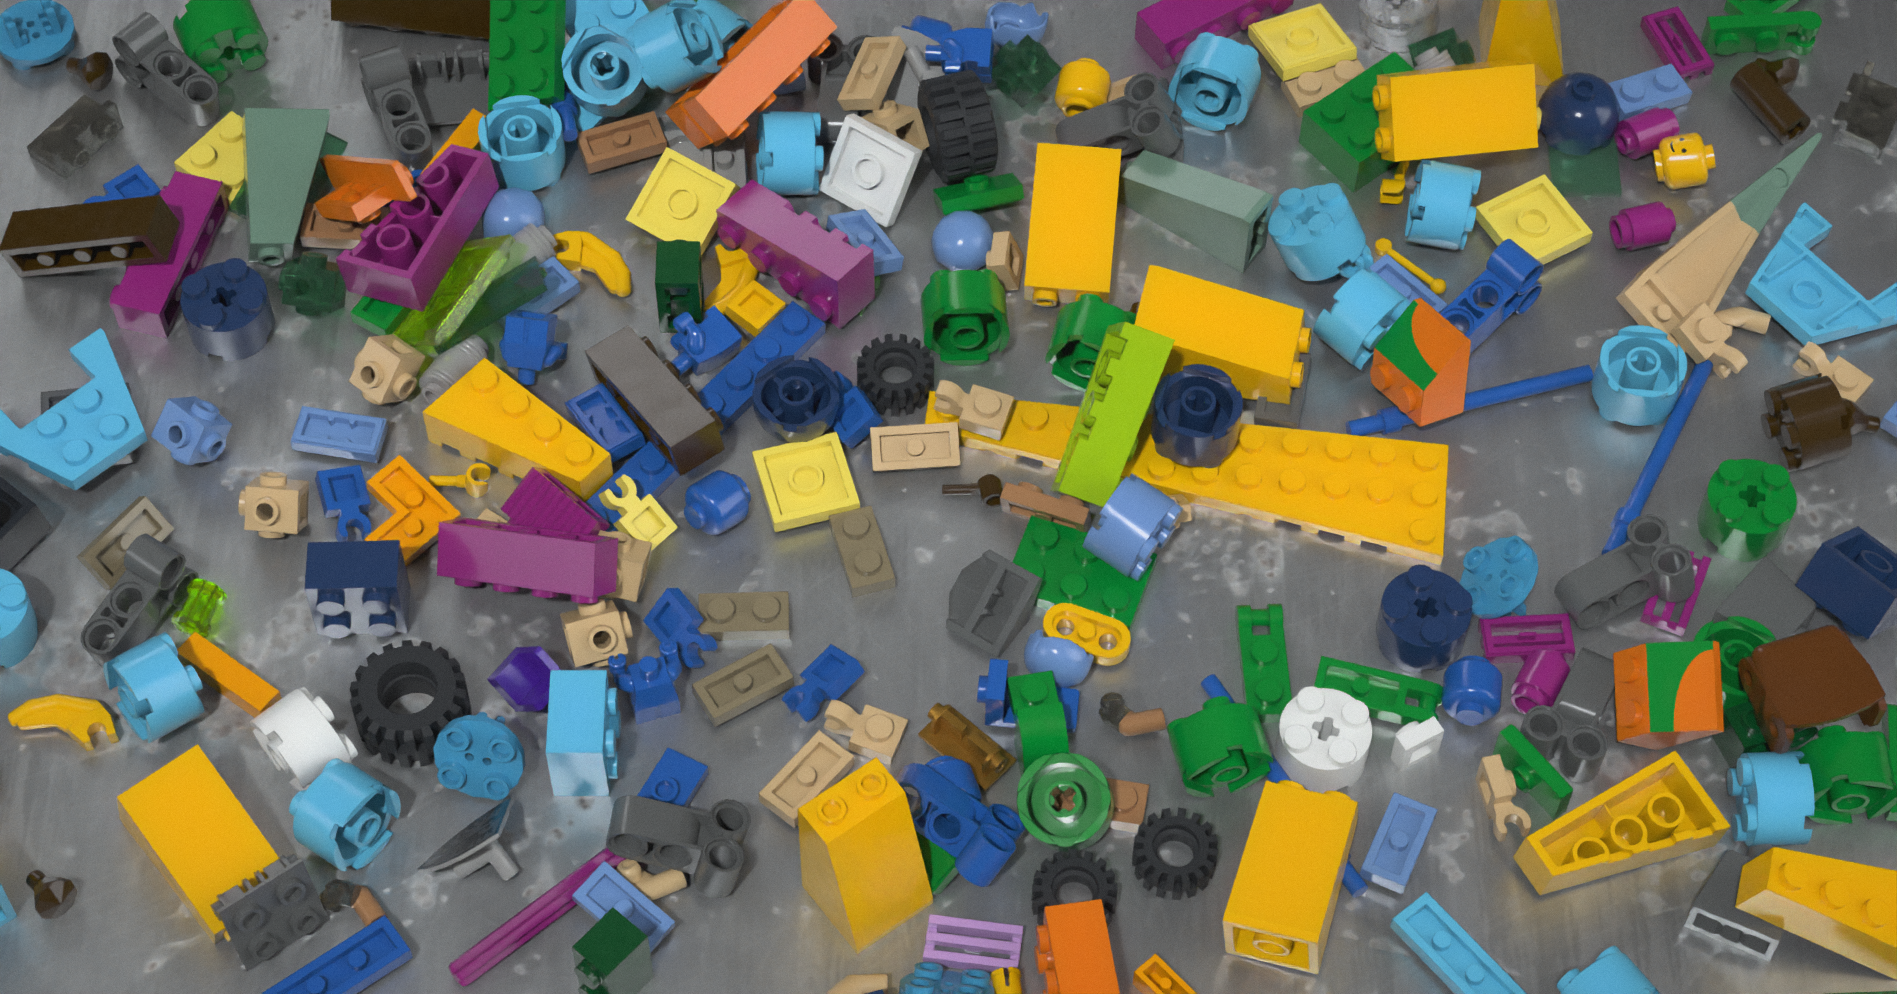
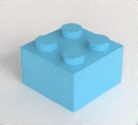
(582, 733)

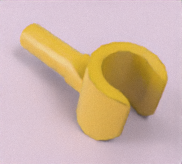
(1392, 189)
(473, 488)

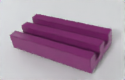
(1670, 46)
(1664, 622)
(1517, 647)

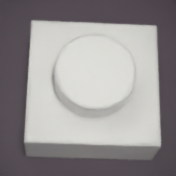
(1416, 743)

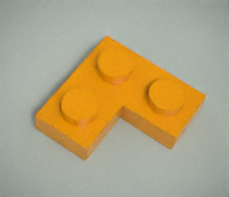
(414, 506)

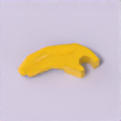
(596, 256)
(735, 275)
(71, 714)

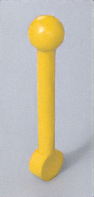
(1384, 246)

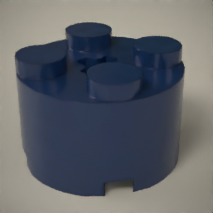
(227, 310)
(1196, 416)
(1423, 620)

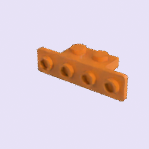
(363, 187)

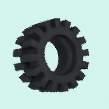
(896, 354)
(1076, 870)
(1168, 877)

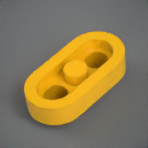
(1089, 632)

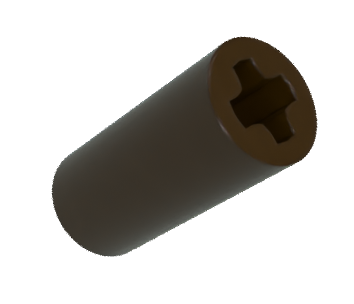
(1770, 102)

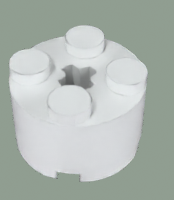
(300, 738)
(1323, 739)

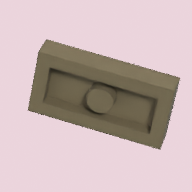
(107, 551)
(862, 551)
(745, 615)
(742, 685)

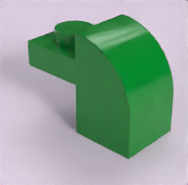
(1037, 717)

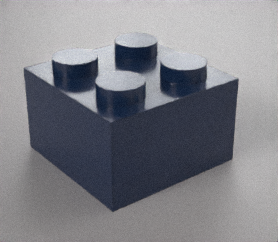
(1854, 581)
(357, 588)

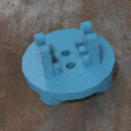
(49, 23)
(1499, 577)
(473, 772)
(932, 979)

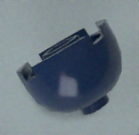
(1579, 113)
(795, 398)

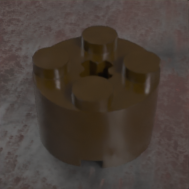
(1806, 422)

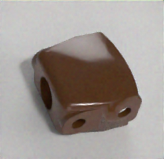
(1809, 683)

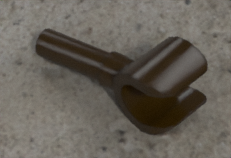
(988, 487)

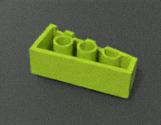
(1112, 413)

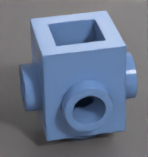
(192, 430)

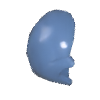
(1015, 22)
(511, 211)
(962, 241)
(1062, 656)

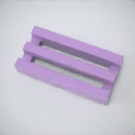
(976, 929)

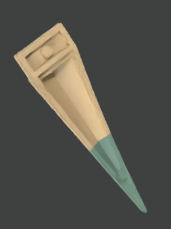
(1709, 256)

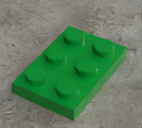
(526, 50)
(1077, 575)

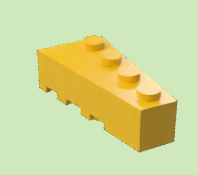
(510, 428)
(1629, 826)
(1826, 902)

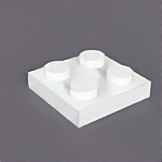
(870, 169)

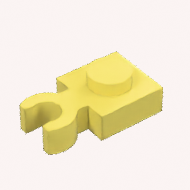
(639, 518)

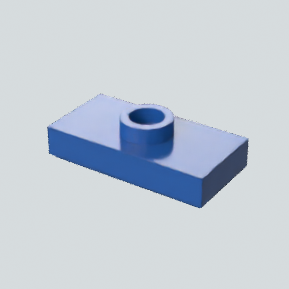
(605, 422)
(675, 779)

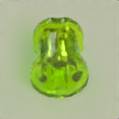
(214, 598)

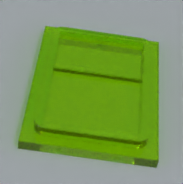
(457, 292)

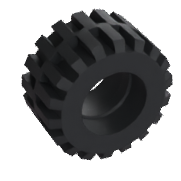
(958, 125)
(400, 673)

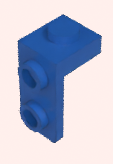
(998, 711)

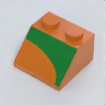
(1422, 365)
(1668, 693)

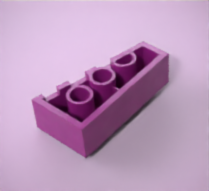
(420, 239)
(799, 253)

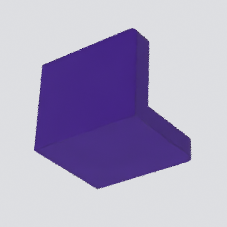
(524, 678)

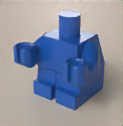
(965, 51)
(530, 343)
(704, 344)
(650, 683)

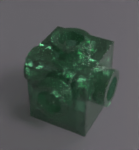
(1023, 69)
(312, 284)

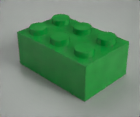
(1343, 127)

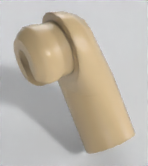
(1744, 319)
(651, 885)
(861, 984)

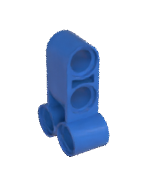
(1507, 283)
(980, 840)

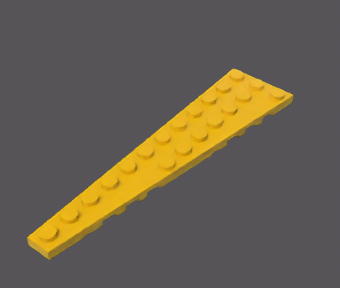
(1315, 479)

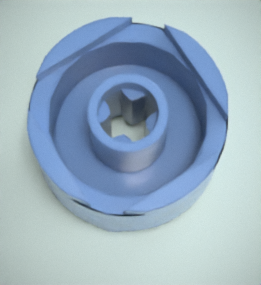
(1133, 526)

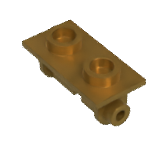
(958, 737)

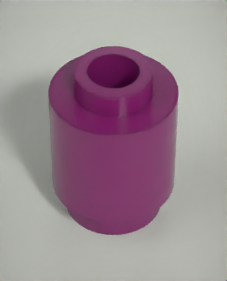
(1644, 131)
(1642, 226)
(1539, 680)

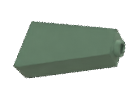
(279, 172)
(1199, 207)

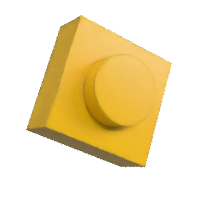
(754, 308)

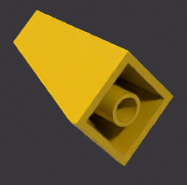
(1523, 33)
(1456, 110)
(1071, 223)
(1227, 329)
(195, 834)
(863, 856)
(1290, 876)

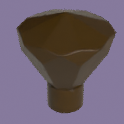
(93, 70)
(1783, 70)
(1858, 420)
(51, 894)

